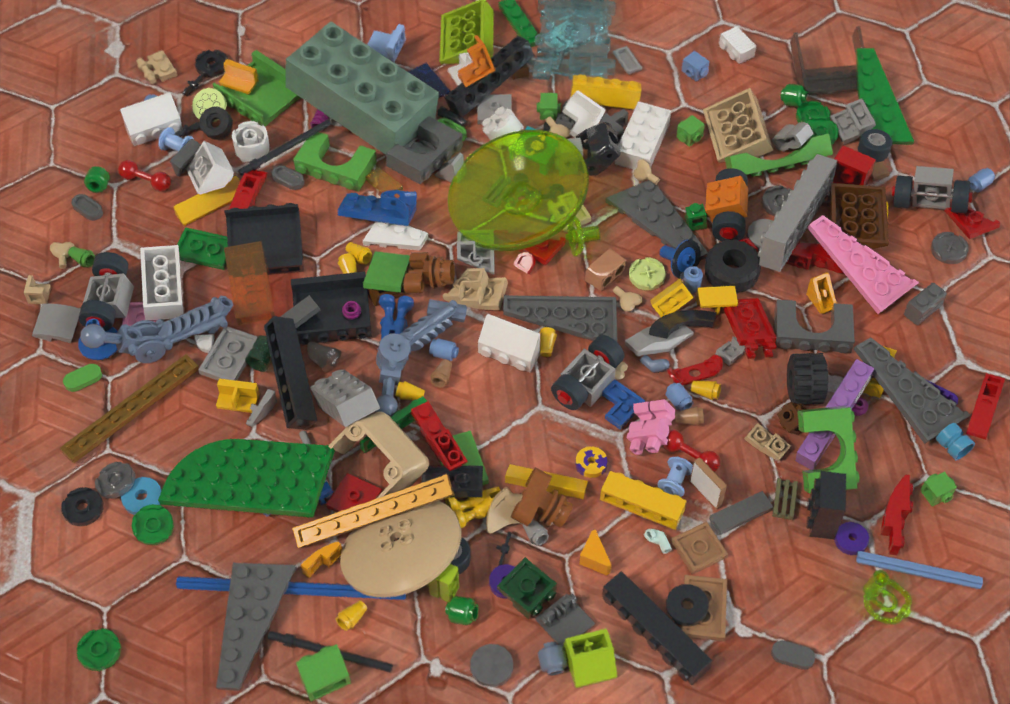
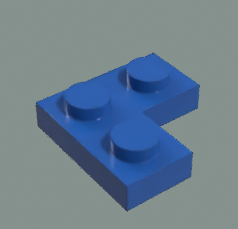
(624, 402)

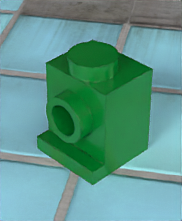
(693, 212)

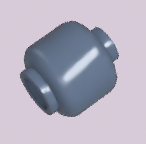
(552, 658)

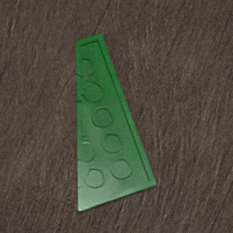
(879, 97)

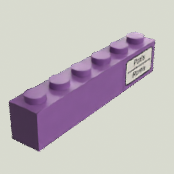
(846, 395)

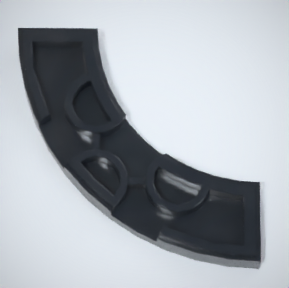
(671, 322)

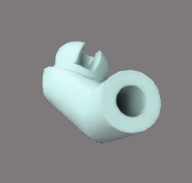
(658, 537)

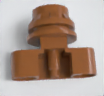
(428, 271)
(537, 500)

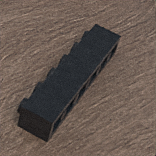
(290, 373)
(656, 628)

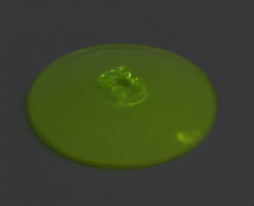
(514, 165)

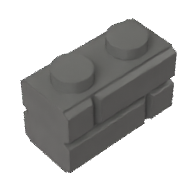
(925, 303)

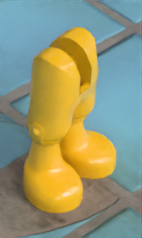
(479, 505)

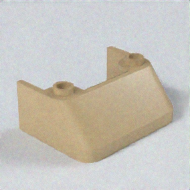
(406, 458)

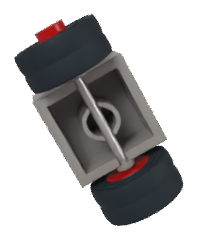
(932, 190)
(107, 291)
(588, 373)

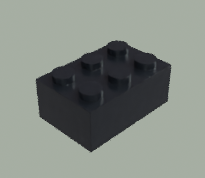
(826, 505)

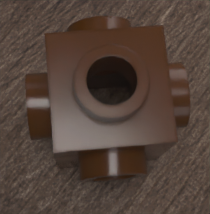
(789, 417)

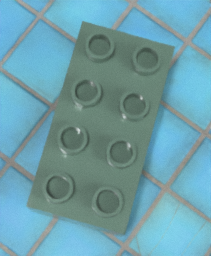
(360, 88)

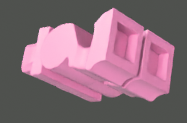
(652, 427)

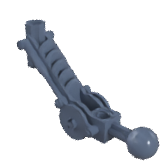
(151, 339)
(395, 348)

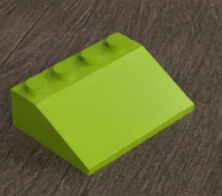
(461, 26)

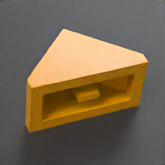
(821, 292)
(594, 555)

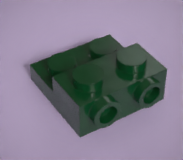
(528, 588)

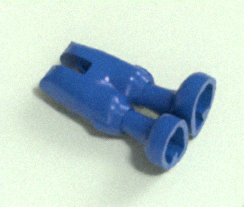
(388, 303)

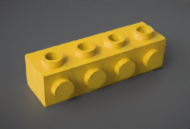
(608, 91)
(643, 500)

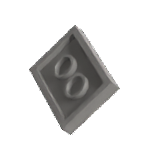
(228, 355)

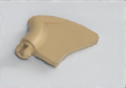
(501, 510)

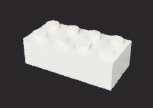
(643, 135)
(161, 282)

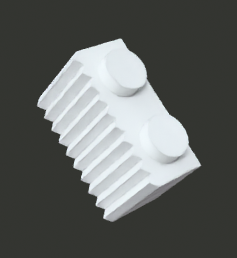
(737, 45)

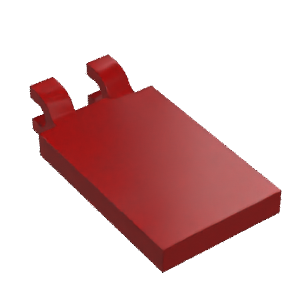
(751, 327)

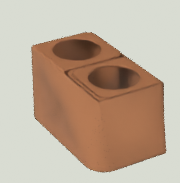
(605, 269)

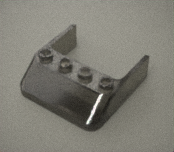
(826, 80)

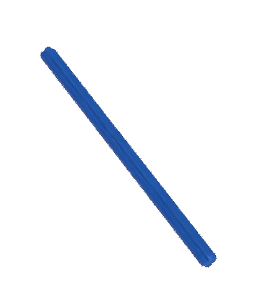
(295, 588)

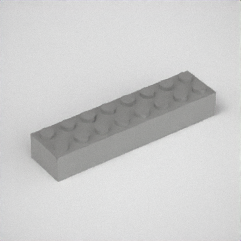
(796, 213)

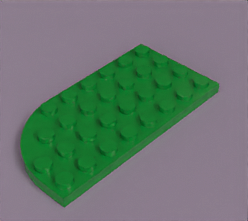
(250, 477)

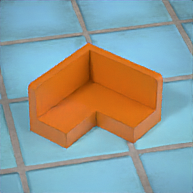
(480, 65)

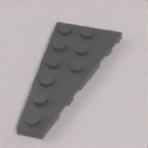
(912, 394)
(250, 611)

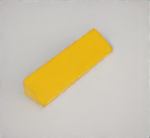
(206, 203)
(563, 484)

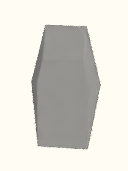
(646, 344)

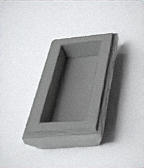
(627, 60)

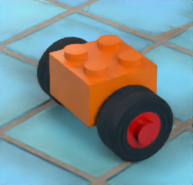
(728, 204)

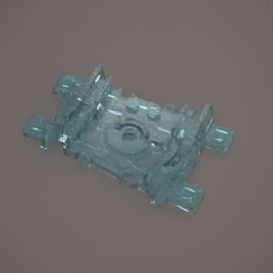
(556, 36)

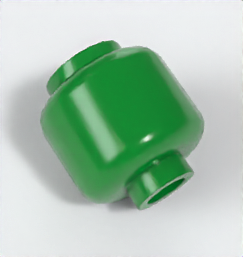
(793, 95)
(97, 179)
(461, 610)

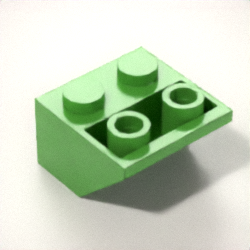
(323, 672)

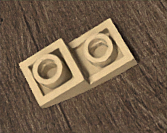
(765, 442)

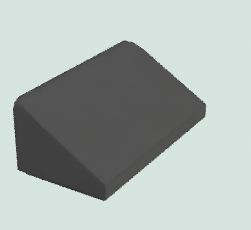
(184, 156)

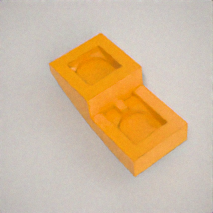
(325, 555)

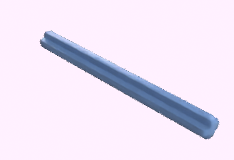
(919, 570)

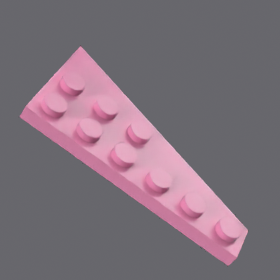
(864, 267)

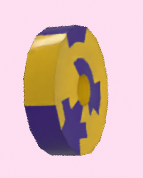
(591, 454)

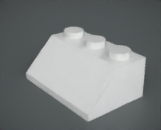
(150, 117)
(209, 169)
(509, 343)

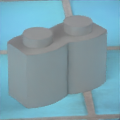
(792, 136)

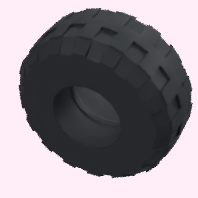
(732, 253)

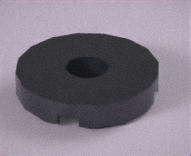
(208, 56)
(87, 515)
(688, 593)

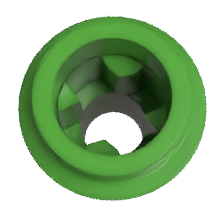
(82, 256)

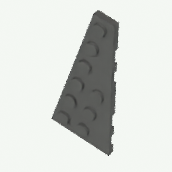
(654, 214)
(569, 314)

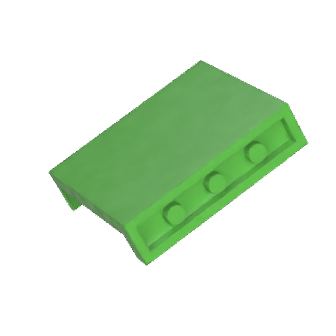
(269, 95)

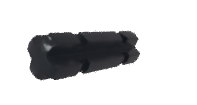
(442, 112)

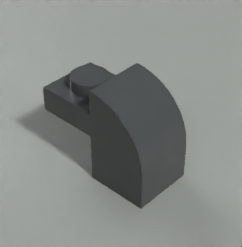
(617, 121)

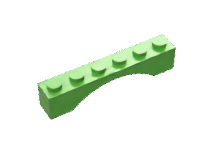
(752, 165)

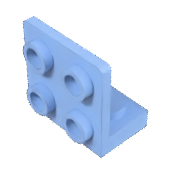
(388, 44)

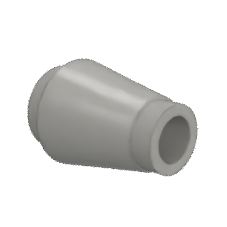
(536, 533)

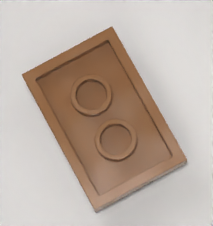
(715, 621)

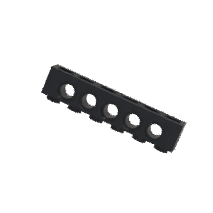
(506, 63)

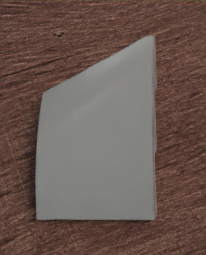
(474, 255)

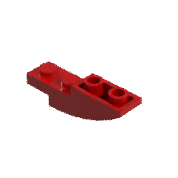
(248, 189)
(812, 254)
(985, 406)
(438, 437)
(896, 513)

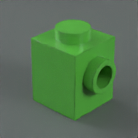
(548, 106)
(690, 130)
(938, 488)

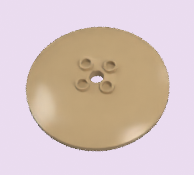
(392, 568)

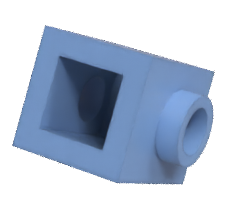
(695, 66)

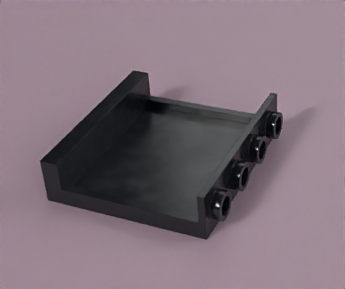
(277, 230)
(330, 295)

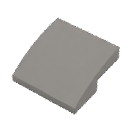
(853, 121)
(56, 322)

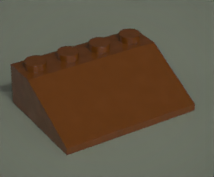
(860, 212)

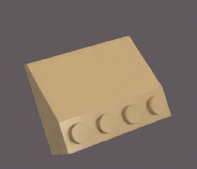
(738, 126)

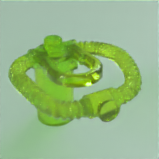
(580, 235)
(872, 589)

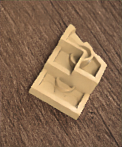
(478, 290)

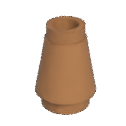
(441, 374)
(690, 416)

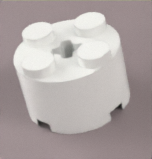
(501, 123)
(250, 141)

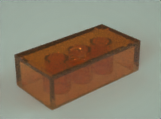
(249, 282)

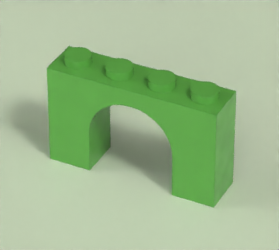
(349, 175)
(839, 422)

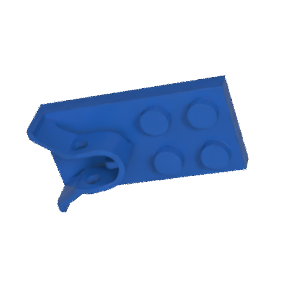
(384, 209)

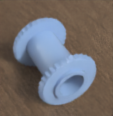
(169, 139)
(679, 469)

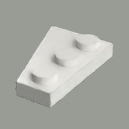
(395, 235)

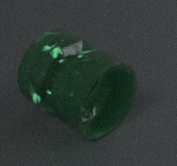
(259, 356)

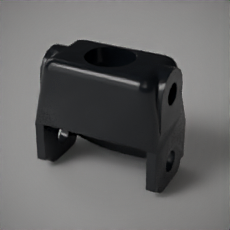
(601, 147)

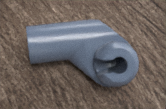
(655, 365)

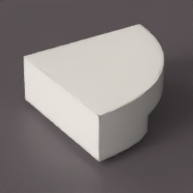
(205, 342)

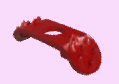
(707, 369)

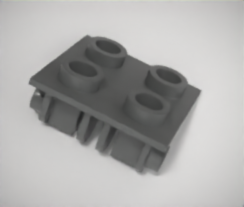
(564, 619)

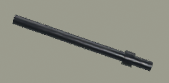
(255, 163)
(290, 640)

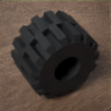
(807, 378)

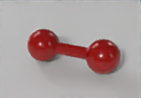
(129, 170)
(676, 443)

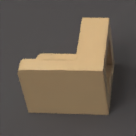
(35, 292)

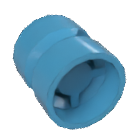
(957, 443)

